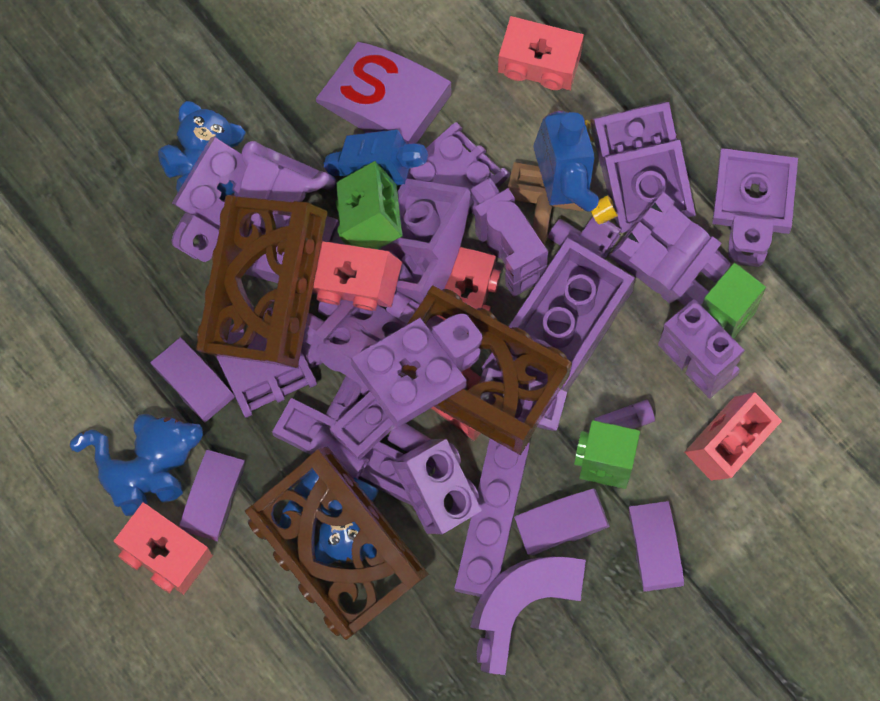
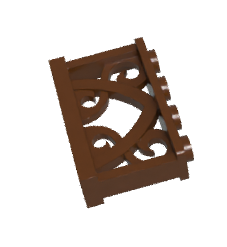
(236, 254)
(499, 419)
(391, 555)

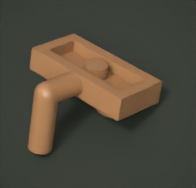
(528, 186)

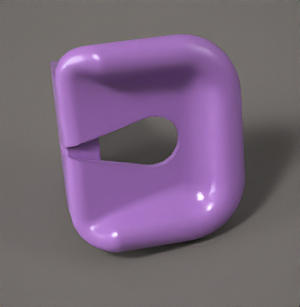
(278, 178)

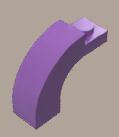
(513, 592)

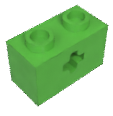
(368, 208)
(734, 299)
(607, 454)

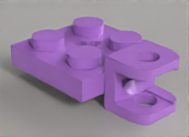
(201, 198)
(754, 218)
(438, 361)

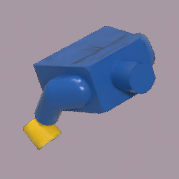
(567, 164)

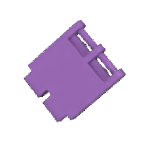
(456, 166)
(254, 379)

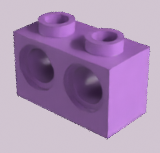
(429, 491)

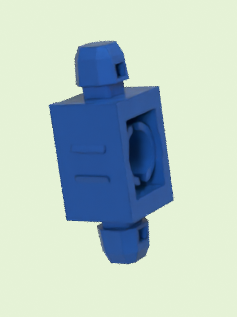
(384, 147)

